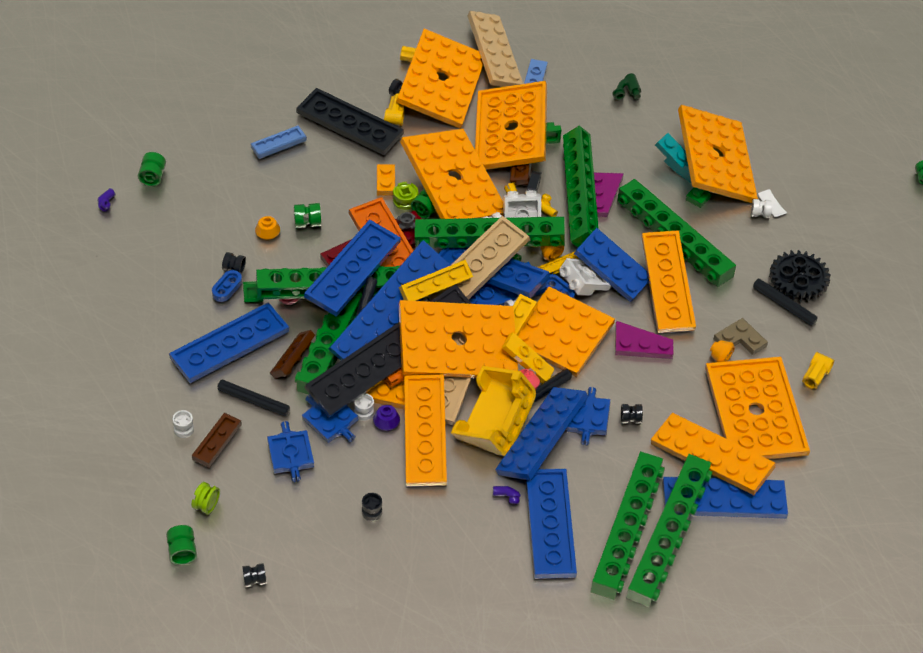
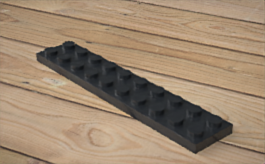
(366, 366)

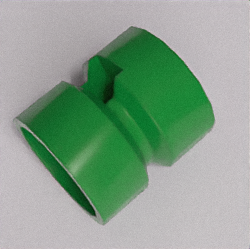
(151, 169)
(423, 205)
(314, 215)
(181, 545)

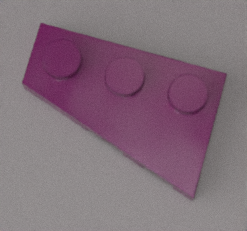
(606, 189)
(641, 343)

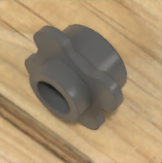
(406, 220)

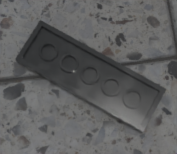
(350, 121)

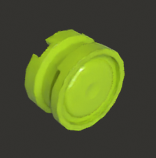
(404, 195)
(206, 498)

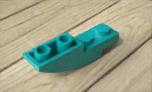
(675, 156)

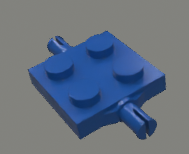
(591, 418)
(330, 427)
(290, 451)

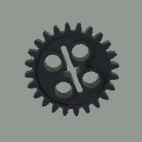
(799, 275)

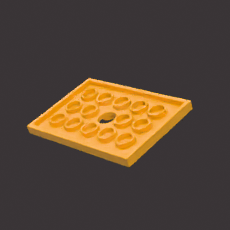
(438, 98)
(512, 104)
(446, 151)
(709, 171)
(428, 341)
(764, 384)

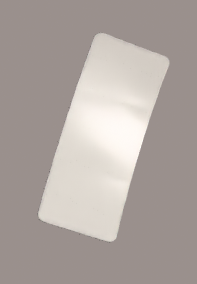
(777, 210)

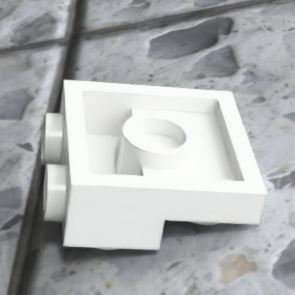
(522, 204)
(582, 277)

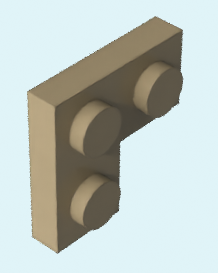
(742, 333)

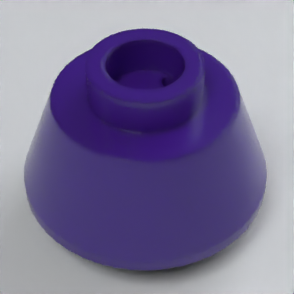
(386, 418)

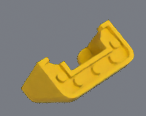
(498, 411)

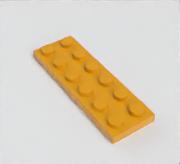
(668, 282)
(425, 430)
(729, 460)

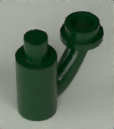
(632, 84)

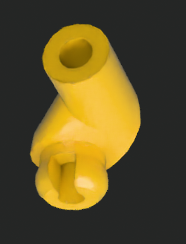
(546, 206)

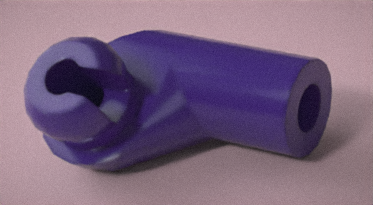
(103, 200)
(507, 491)

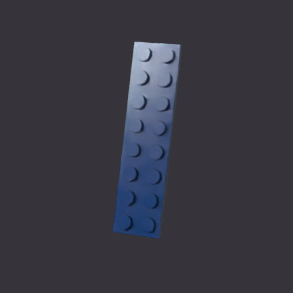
(383, 308)

